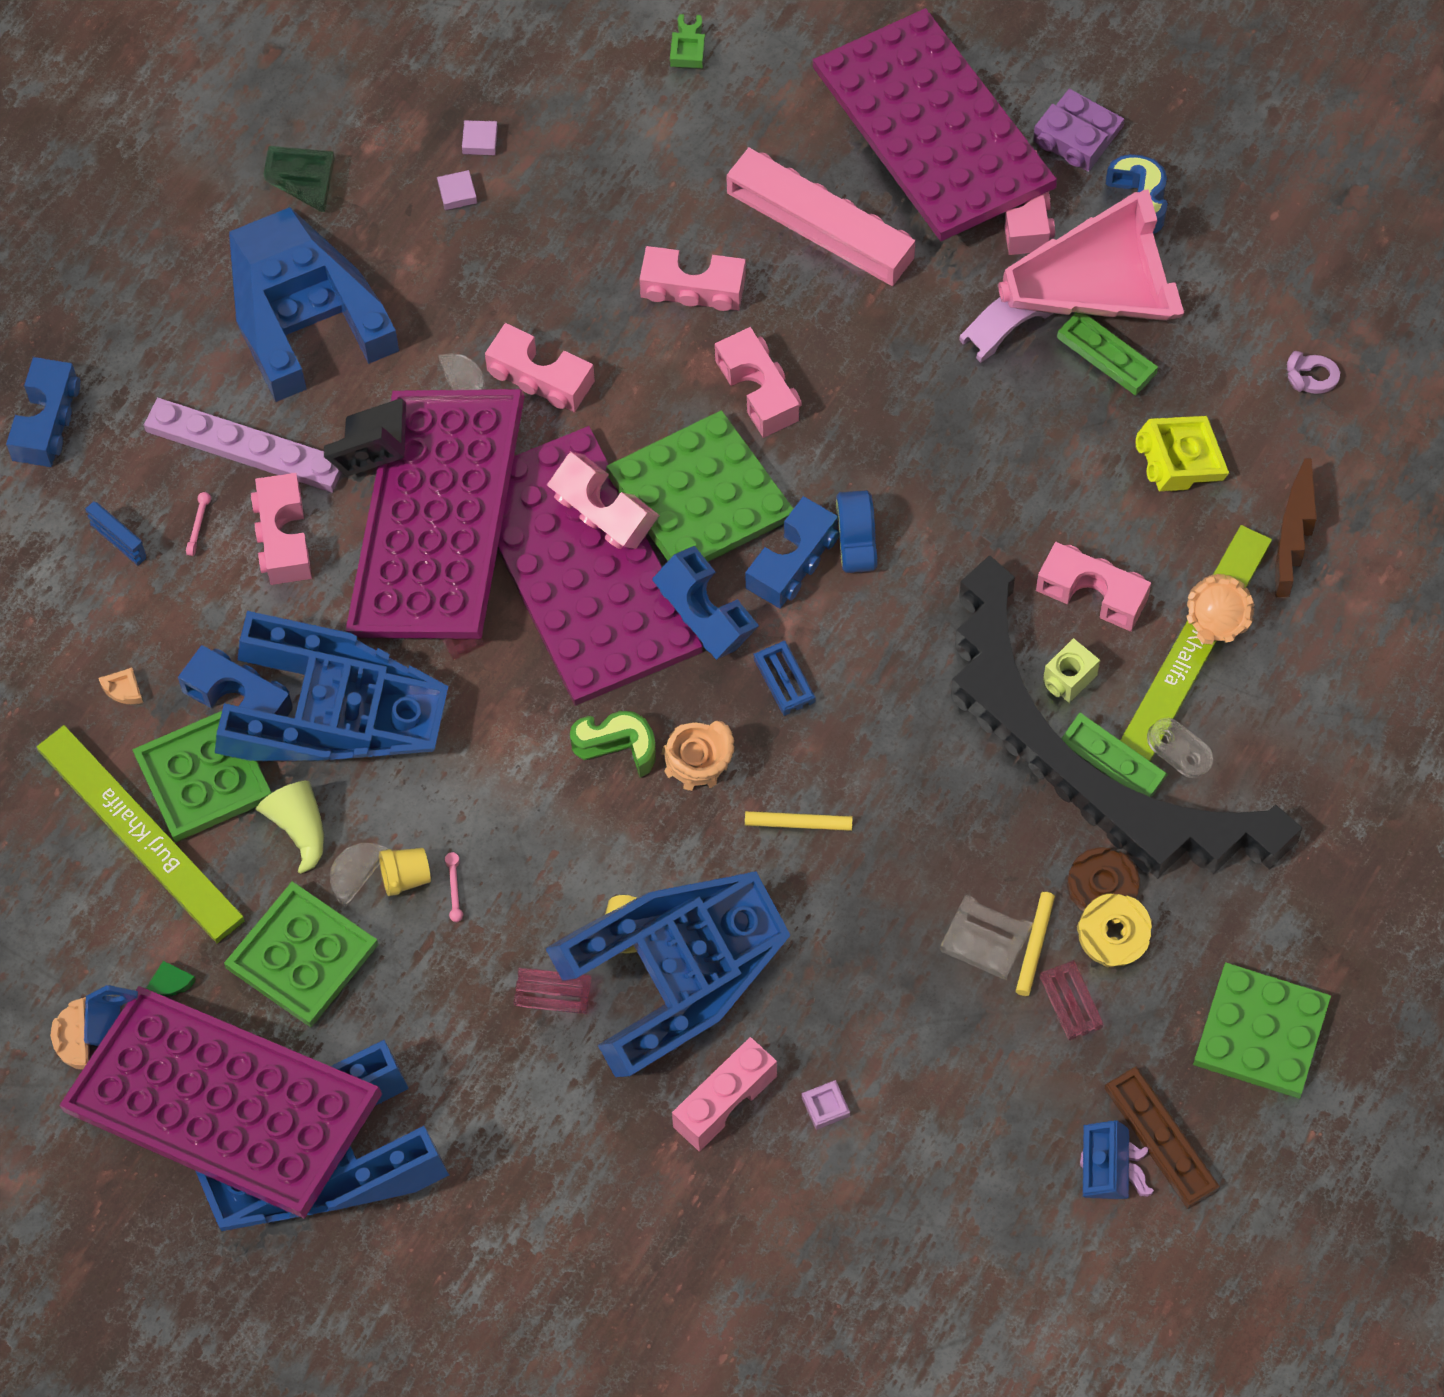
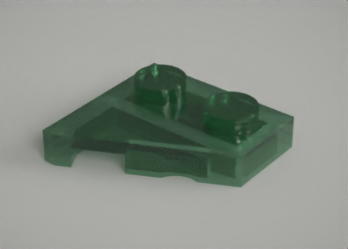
(301, 173)

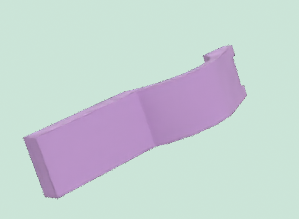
(994, 325)

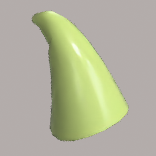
(298, 814)

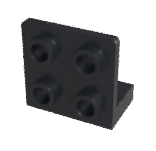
(370, 439)

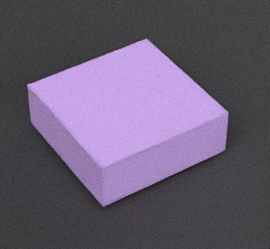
(479, 137)
(457, 190)
(825, 1105)

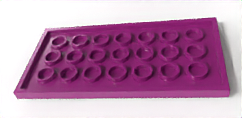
(934, 124)
(437, 517)
(585, 595)
(221, 1101)

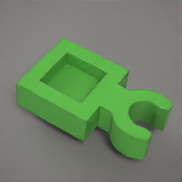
(688, 44)

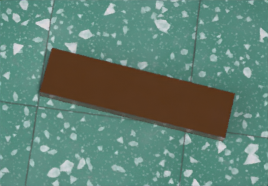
(1162, 1137)

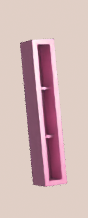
(821, 216)

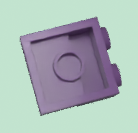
(1077, 129)

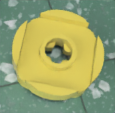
(1093, 929)

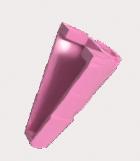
(1098, 269)

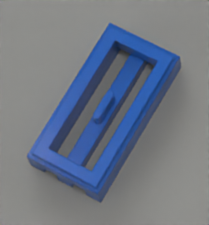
(116, 533)
(795, 701)

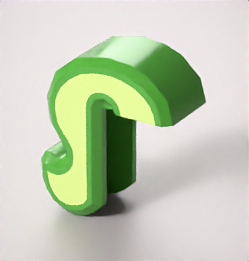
(615, 733)

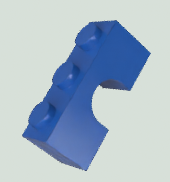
(40, 436)
(780, 575)
(684, 584)
(214, 674)

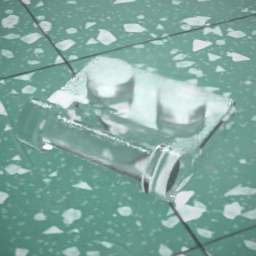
(982, 946)

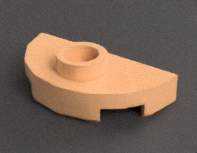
(68, 1035)

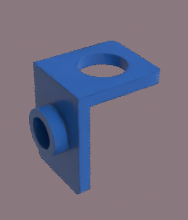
(103, 1011)

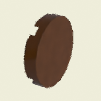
(1101, 873)

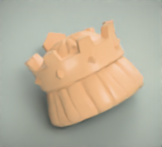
(1220, 608)
(698, 753)

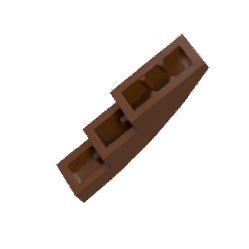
(1297, 522)

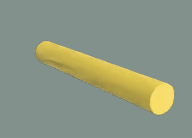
(791, 820)
(1035, 944)

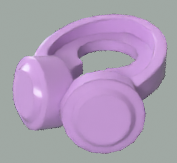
(1298, 363)

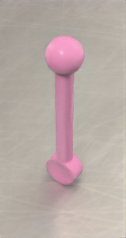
(204, 499)
(452, 862)

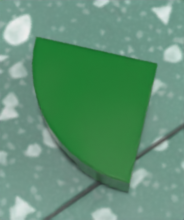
(170, 980)

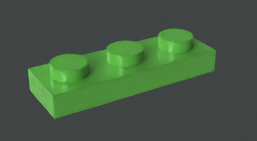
(1107, 352)
(1113, 756)

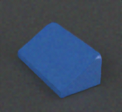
(1106, 1160)

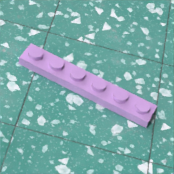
(241, 444)

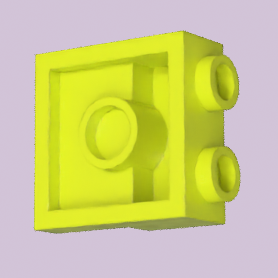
(1180, 452)

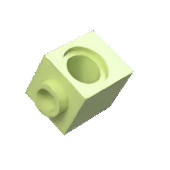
(1074, 658)

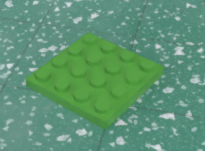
(703, 488)

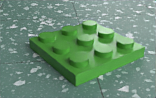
(195, 783)
(301, 954)
(1262, 1030)

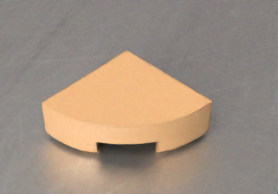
(122, 687)

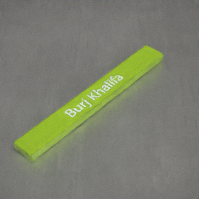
(1188, 653)
(140, 834)

